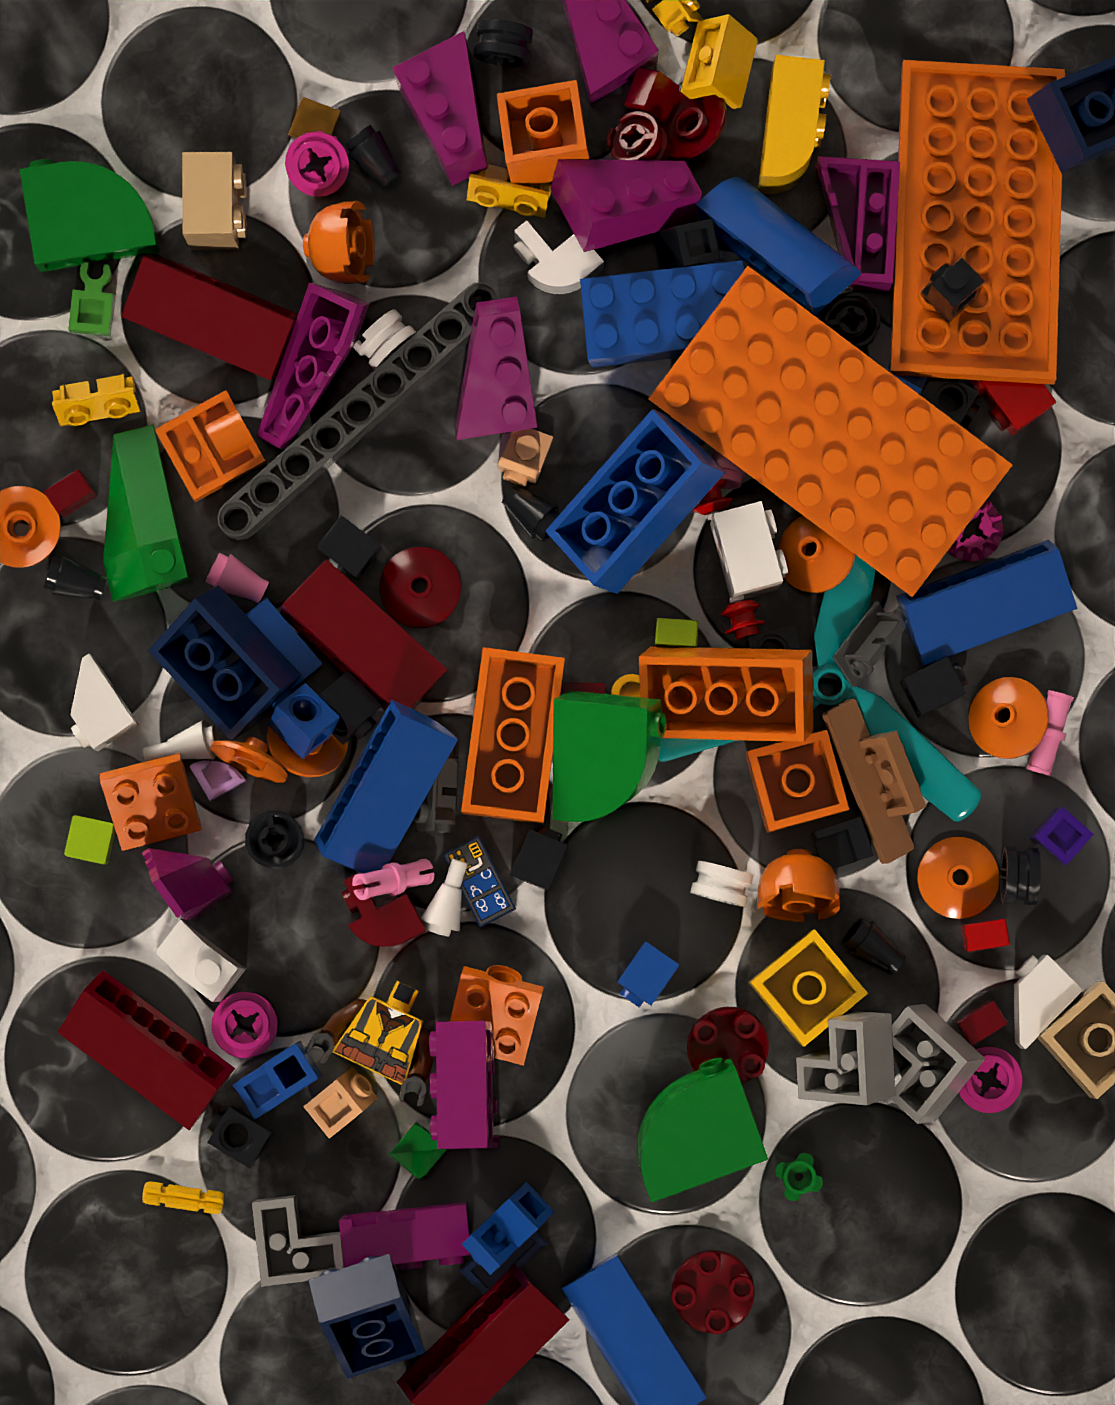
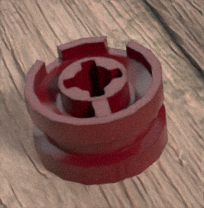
(638, 138)

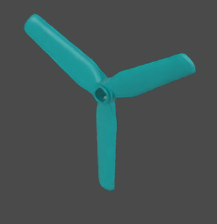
(839, 614)

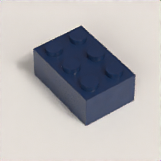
(1078, 114)
(224, 662)
(366, 1315)

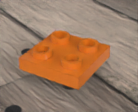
(210, 446)
(150, 801)
(503, 1000)

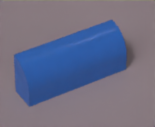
(776, 244)
(987, 602)
(385, 789)
(631, 1336)

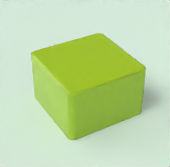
(676, 632)
(90, 840)

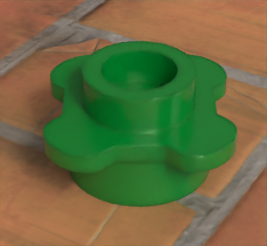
(787, 1173)

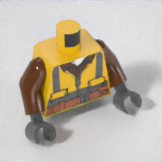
(381, 1039)

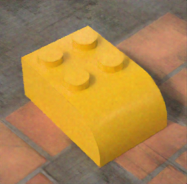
(792, 121)

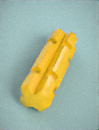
(183, 1197)

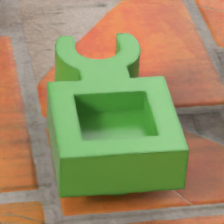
(92, 308)

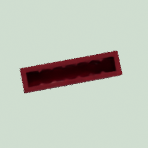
(209, 315)
(361, 638)
(145, 1049)
(485, 1345)

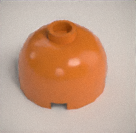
(341, 243)
(798, 886)

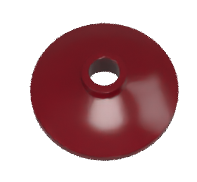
(694, 124)
(424, 608)

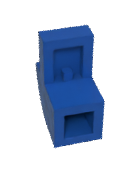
(277, 1080)
(508, 1228)

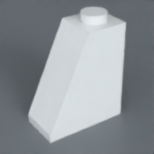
(200, 962)

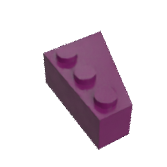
(608, 44)
(445, 105)
(623, 198)
(863, 215)
(496, 375)
(463, 1085)
(407, 1235)

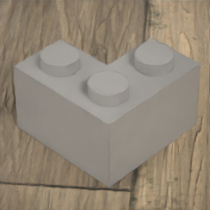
(939, 1061)
(857, 1064)
(283, 1251)

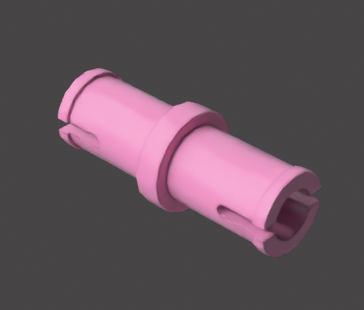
(1044, 755)
(393, 879)

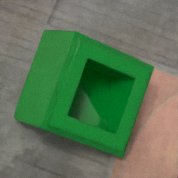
(417, 1151)

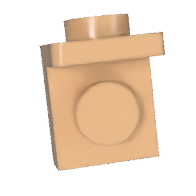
(524, 456)
(341, 1102)

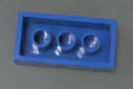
(651, 311)
(634, 501)

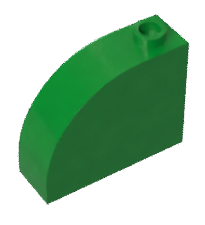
(83, 215)
(602, 752)
(697, 1131)

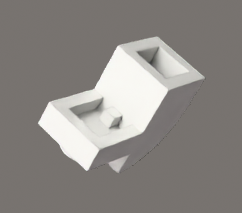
(558, 269)

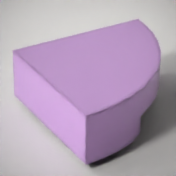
(216, 777)

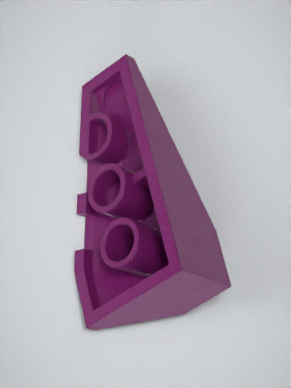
(317, 348)
(188, 881)

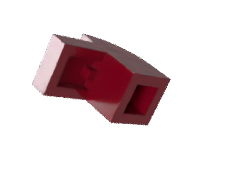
(385, 925)

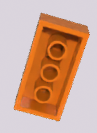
(731, 692)
(512, 736)

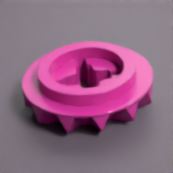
(312, 181)
(977, 547)
(225, 1023)
(994, 1098)

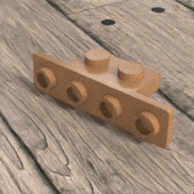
(878, 778)

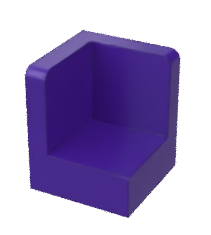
(1062, 835)

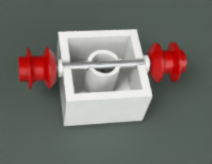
(745, 554)

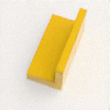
(720, 60)

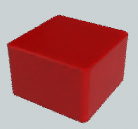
(985, 935)

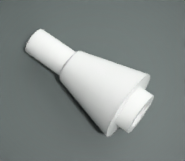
(190, 743)
(445, 908)

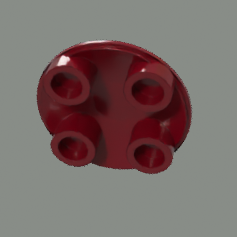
(726, 1035)
(713, 1291)

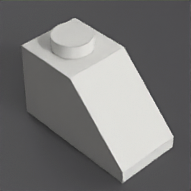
(98, 708)
(1040, 997)

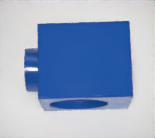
(299, 734)
(646, 975)

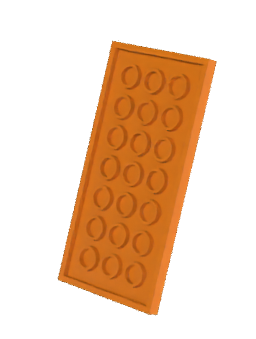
(983, 191)
(830, 431)

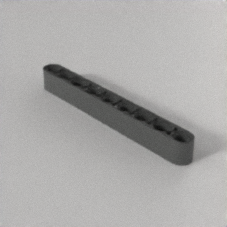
(349, 430)

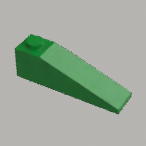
(142, 528)

